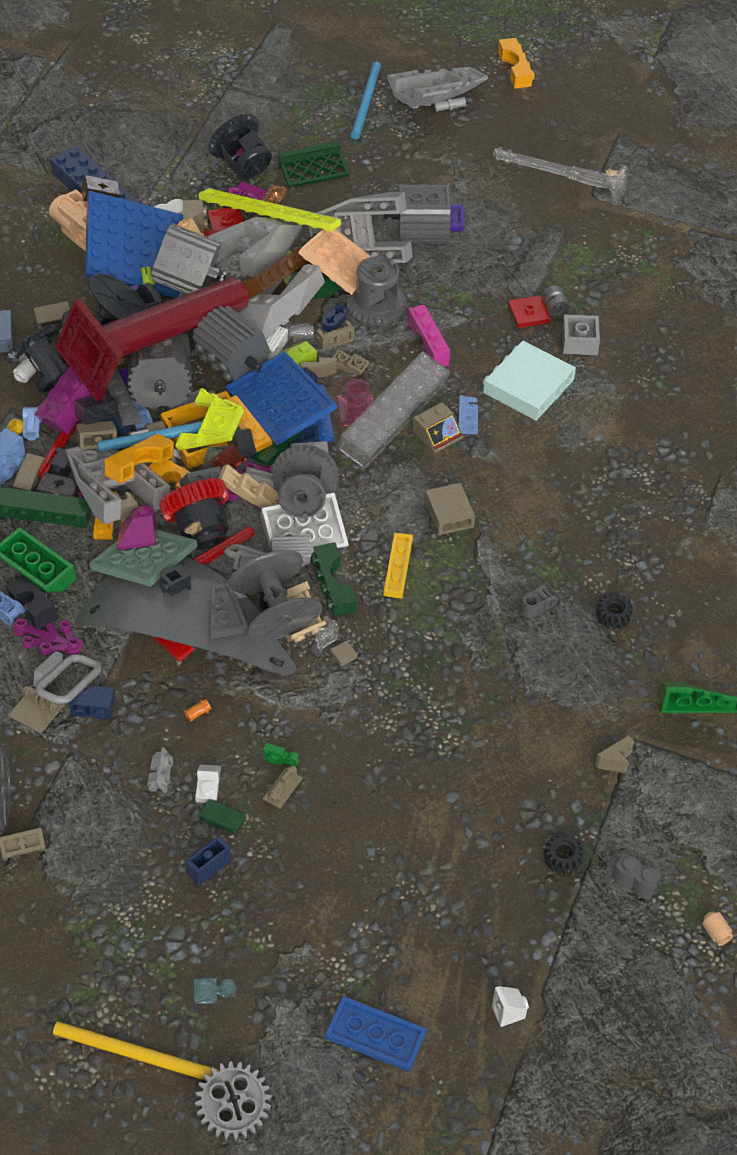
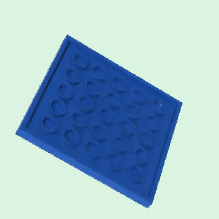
(125, 238)

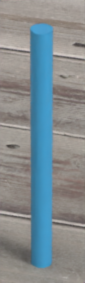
(365, 102)
(127, 441)

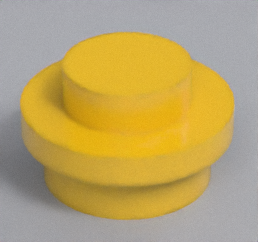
(16, 426)

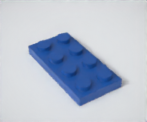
(376, 1034)

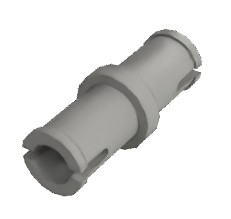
(450, 104)

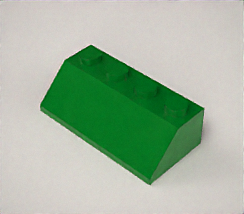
(37, 562)

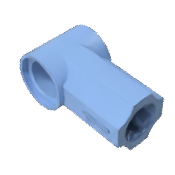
(31, 423)

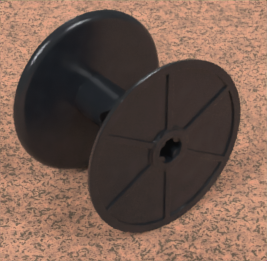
(114, 297)

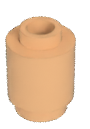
(717, 928)

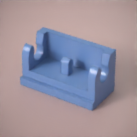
(468, 415)

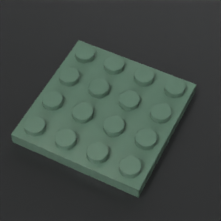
(144, 563)

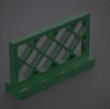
(310, 155)

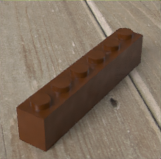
(274, 273)

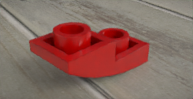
(176, 650)

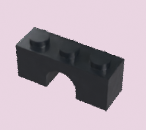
(36, 602)

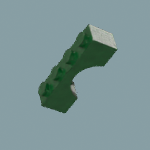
(339, 596)

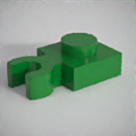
(277, 755)

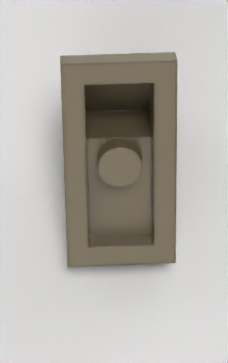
(615, 756)

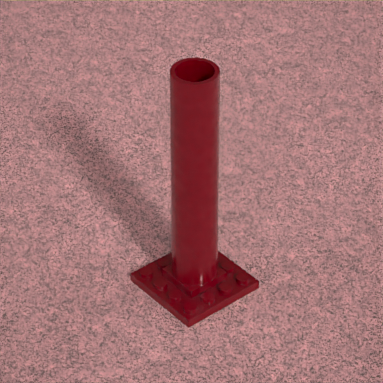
(96, 349)

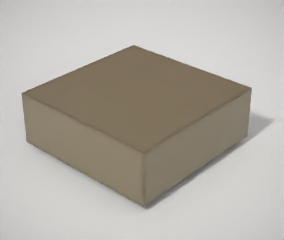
(343, 653)

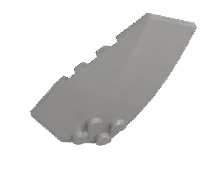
(432, 87)

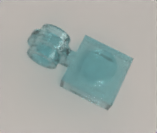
(206, 990)

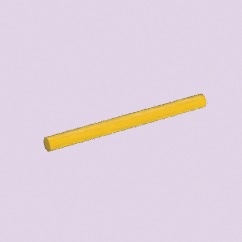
(132, 1051)

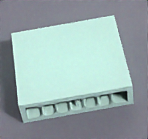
(529, 380)

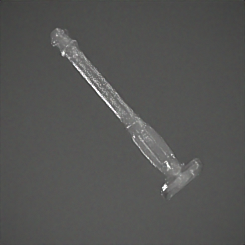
(616, 183)

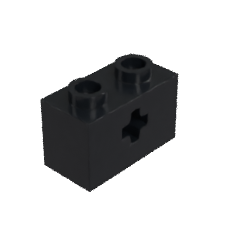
(93, 411)

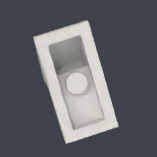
(207, 783)

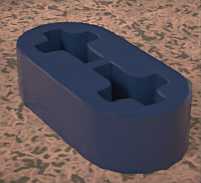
(331, 317)

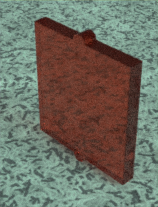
(229, 456)

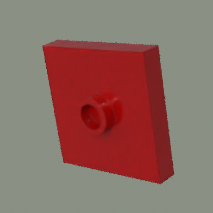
(529, 311)

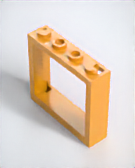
(186, 414)

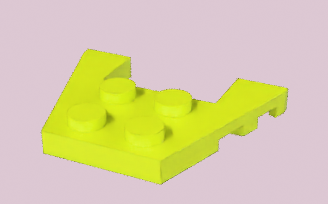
(217, 425)

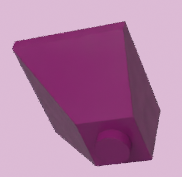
(138, 529)

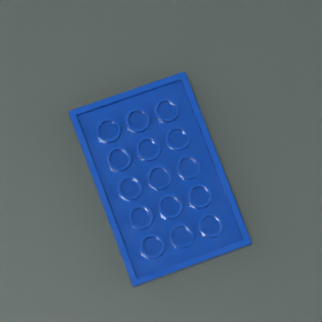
(282, 397)

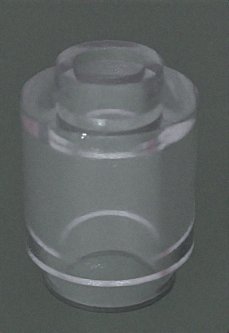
(301, 332)

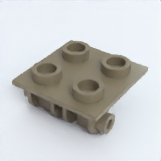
(34, 710)

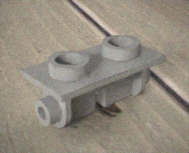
(162, 764)

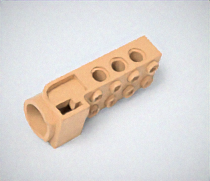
(71, 212)

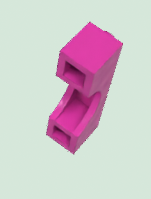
(422, 323)

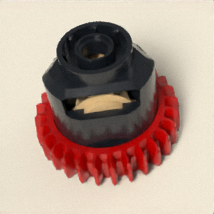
(198, 511)

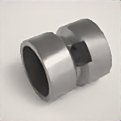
(555, 301)

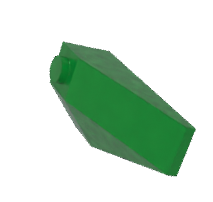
(688, 698)

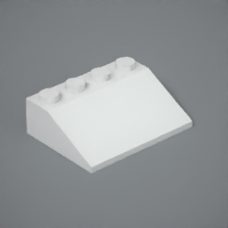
(322, 528)

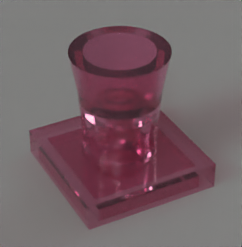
(354, 402)

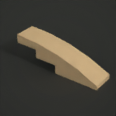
(249, 489)

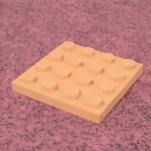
(335, 257)

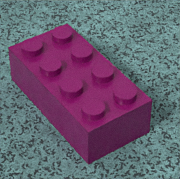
(59, 406)

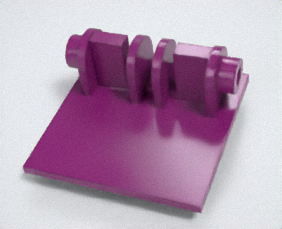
(248, 190)

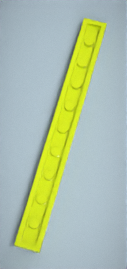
(270, 209)

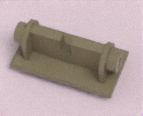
(283, 787)

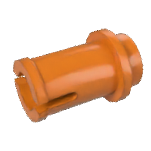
(197, 710)

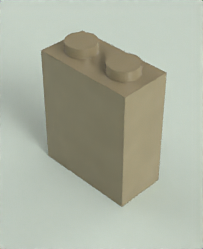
(449, 508)

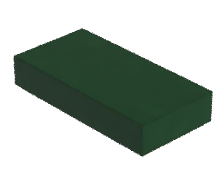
(222, 816)

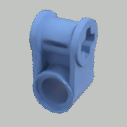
(9, 609)

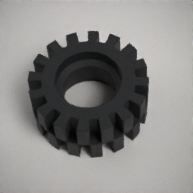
(618, 602)
(566, 843)

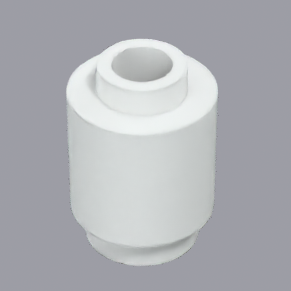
(24, 371)

